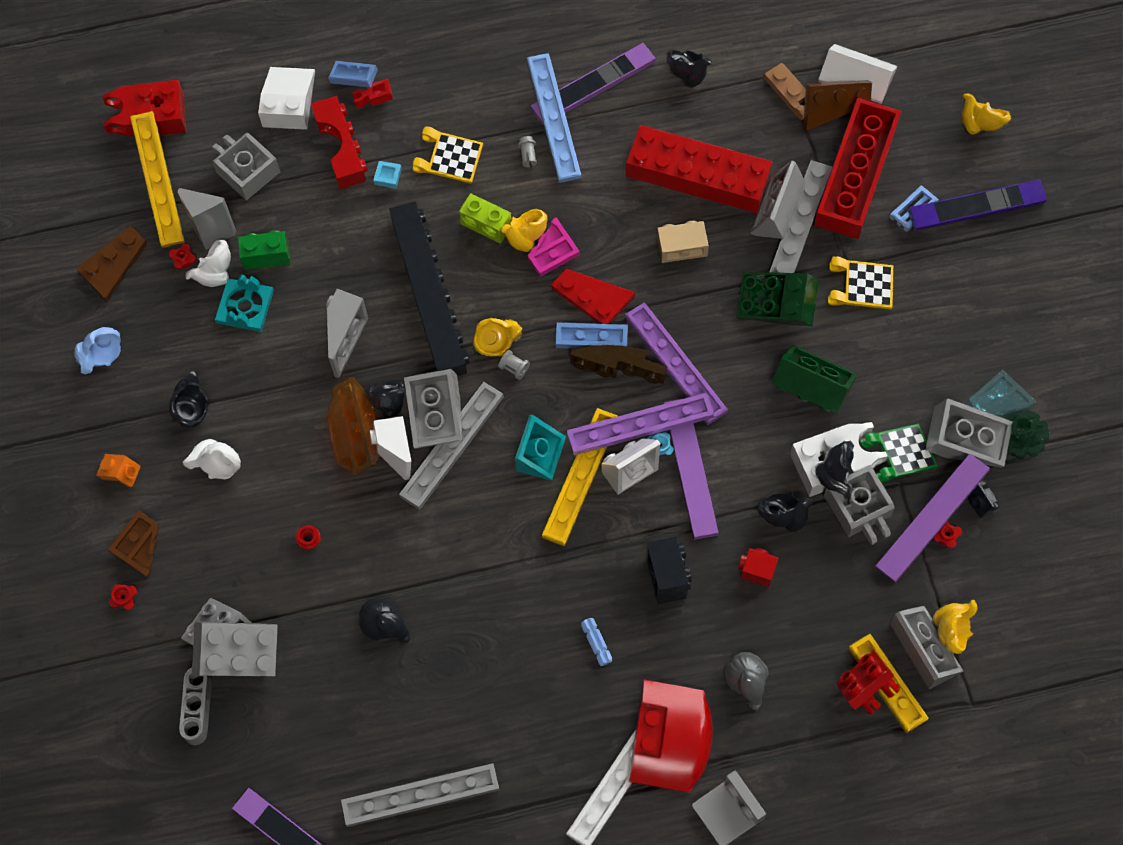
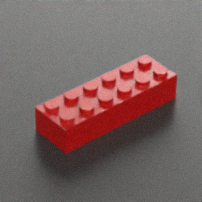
(698, 168)
(857, 168)

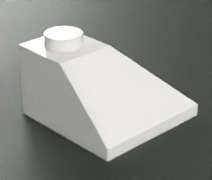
(392, 444)

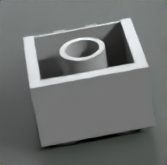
(245, 164)
(861, 516)

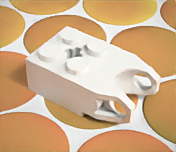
(813, 450)

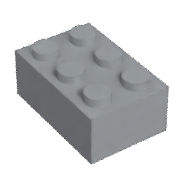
(234, 649)

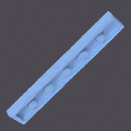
(553, 118)

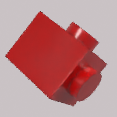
(758, 566)

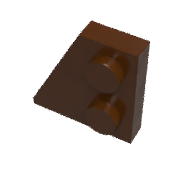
(137, 543)

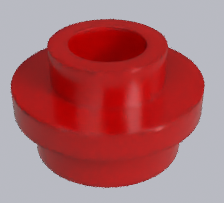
(303, 532)

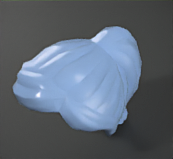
(98, 349)

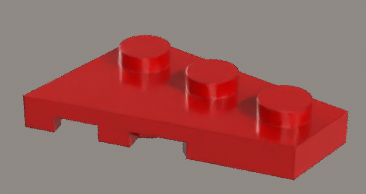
(592, 296)

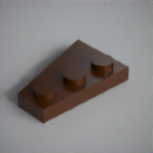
(832, 100)
(110, 263)

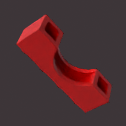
(346, 164)

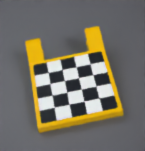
(451, 158)
(865, 284)

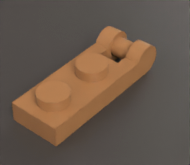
(787, 88)

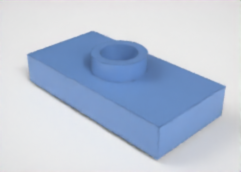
(353, 74)

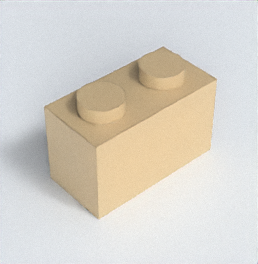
(682, 241)

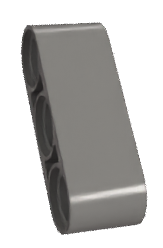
(199, 717)

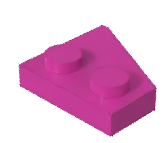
(553, 249)

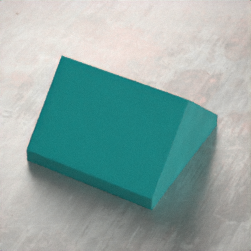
(539, 449)

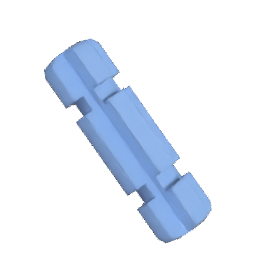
(596, 641)

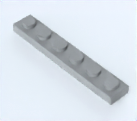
(802, 218)
(445, 455)
(420, 795)

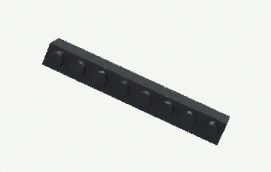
(427, 288)

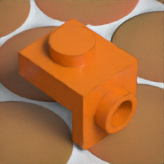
(119, 469)

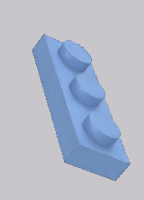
(584, 335)

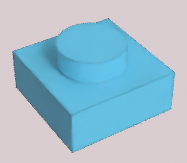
(387, 174)

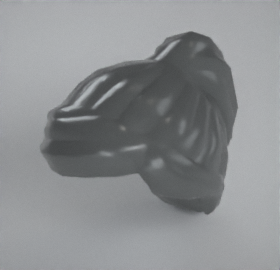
(747, 677)

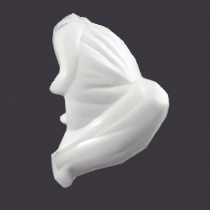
(214, 267)
(214, 458)

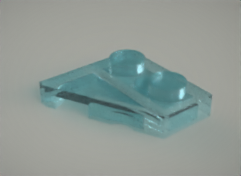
(1001, 396)

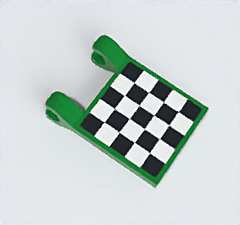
(904, 451)

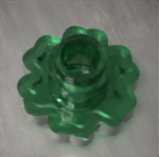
(1027, 434)

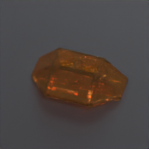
(349, 424)

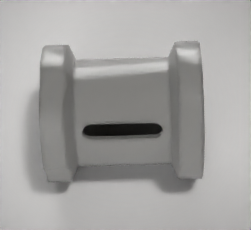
(514, 364)

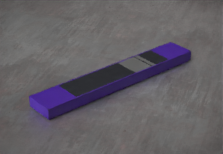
(977, 205)

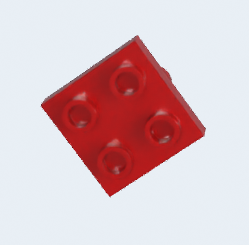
(865, 680)

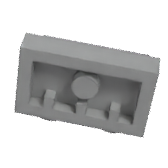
(214, 612)
(729, 810)

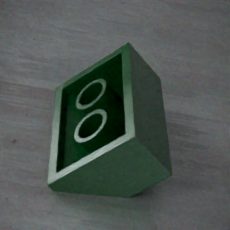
(813, 379)

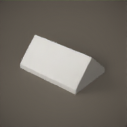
(849, 65)

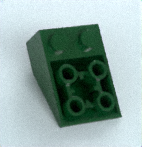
(778, 298)

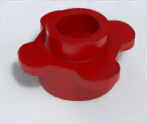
(184, 262)
(949, 541)
(118, 591)

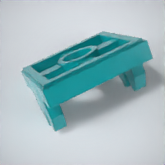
(241, 321)

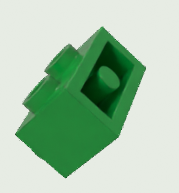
(264, 250)

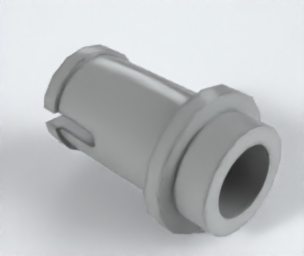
(527, 146)

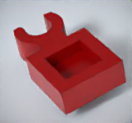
(376, 94)

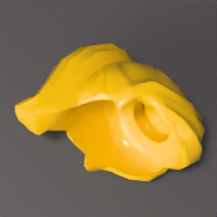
(981, 116)
(525, 229)
(495, 336)
(954, 625)

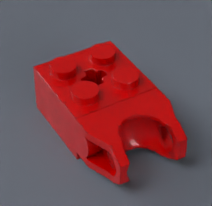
(162, 98)

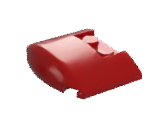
(671, 737)

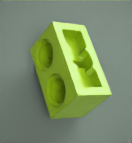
(484, 217)

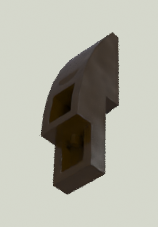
(609, 359)

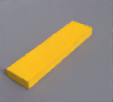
(903, 704)

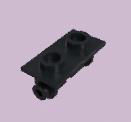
(982, 499)

